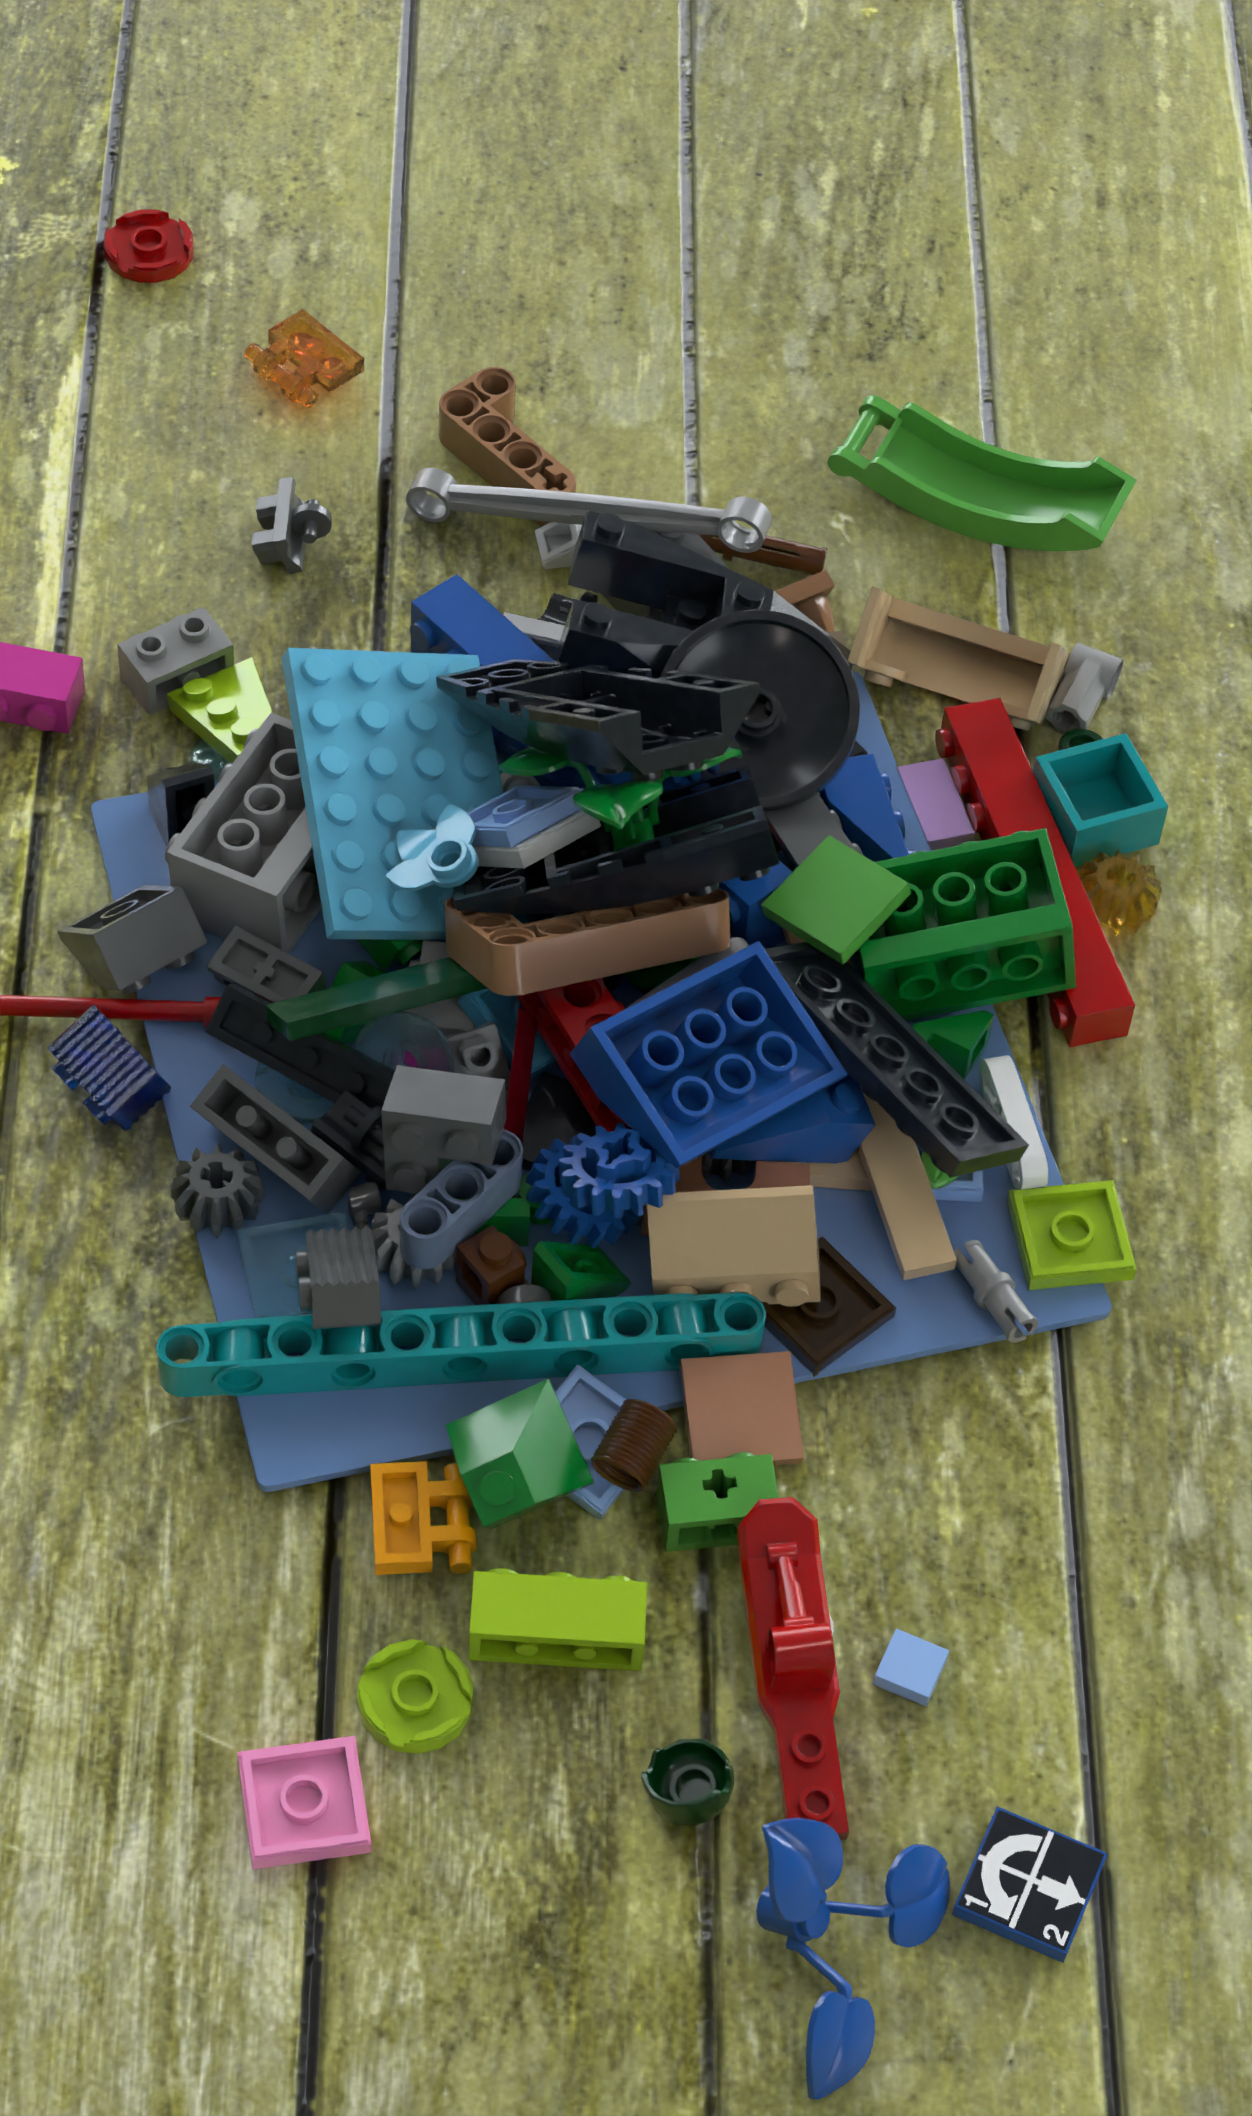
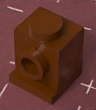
(494, 1261)

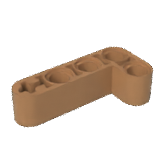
(480, 432)

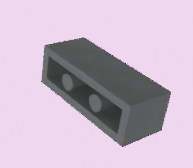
(275, 1139)

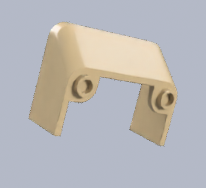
(956, 658)

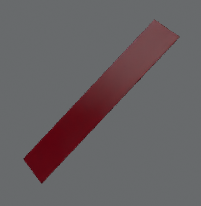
(520, 1074)

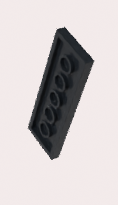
(898, 1065)

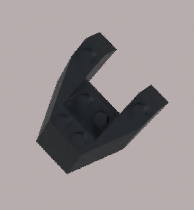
(653, 571)

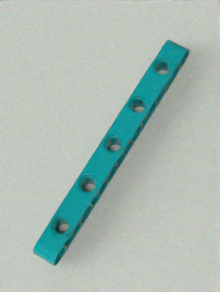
(458, 1344)

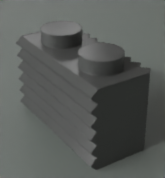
(339, 1278)

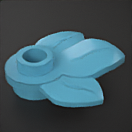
(437, 855)

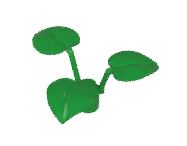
(617, 804)

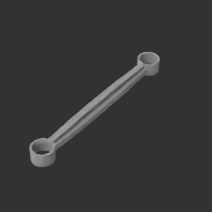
(572, 507)

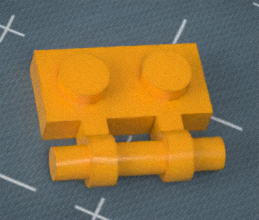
(402, 1519)

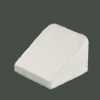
(557, 543)

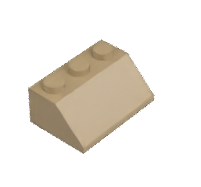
(737, 1243)

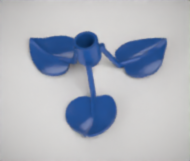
(804, 1863)

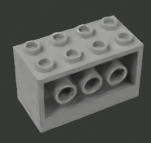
(250, 845)

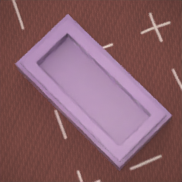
(937, 803)

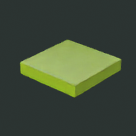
(1071, 1235)

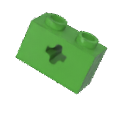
(689, 1504)

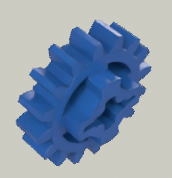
(615, 1172)
(561, 1209)

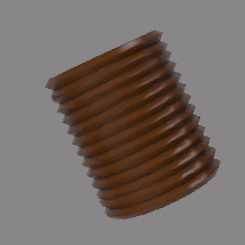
(633, 1445)

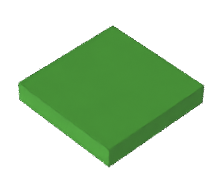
(836, 899)

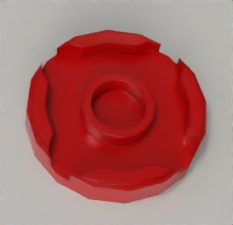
(148, 246)

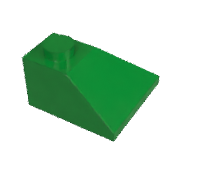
(518, 1455)

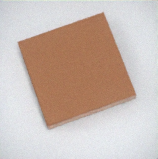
(741, 1406)

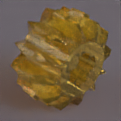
(1121, 890)

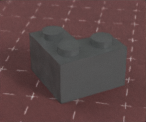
(436, 1120)

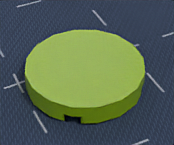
(414, 1696)

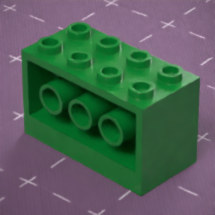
(975, 930)

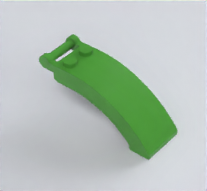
(980, 486)

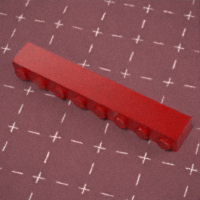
(1007, 799)

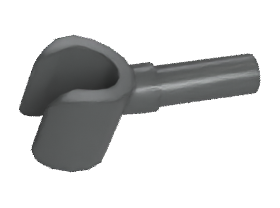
(363, 1201)

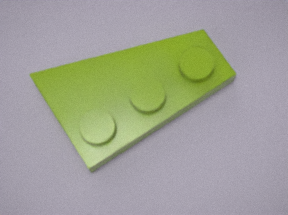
(223, 707)

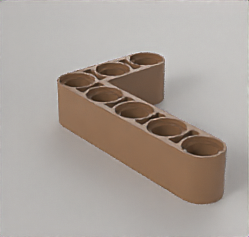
(586, 944)

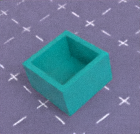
(1101, 798)

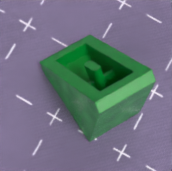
(576, 1271)

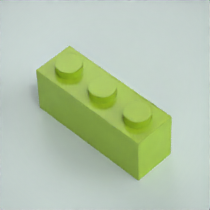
(558, 1620)

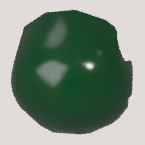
(688, 1781)

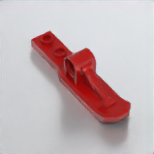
(793, 1655)

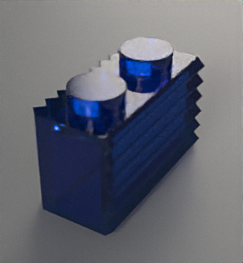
(108, 1068)

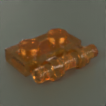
(315, 352)

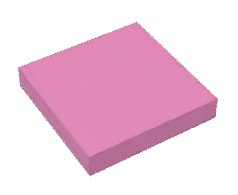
(304, 1802)

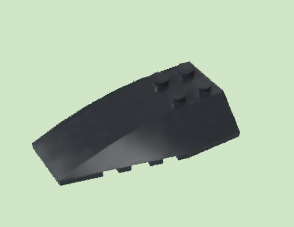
(606, 715)
(702, 838)

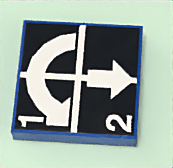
(1029, 1884)

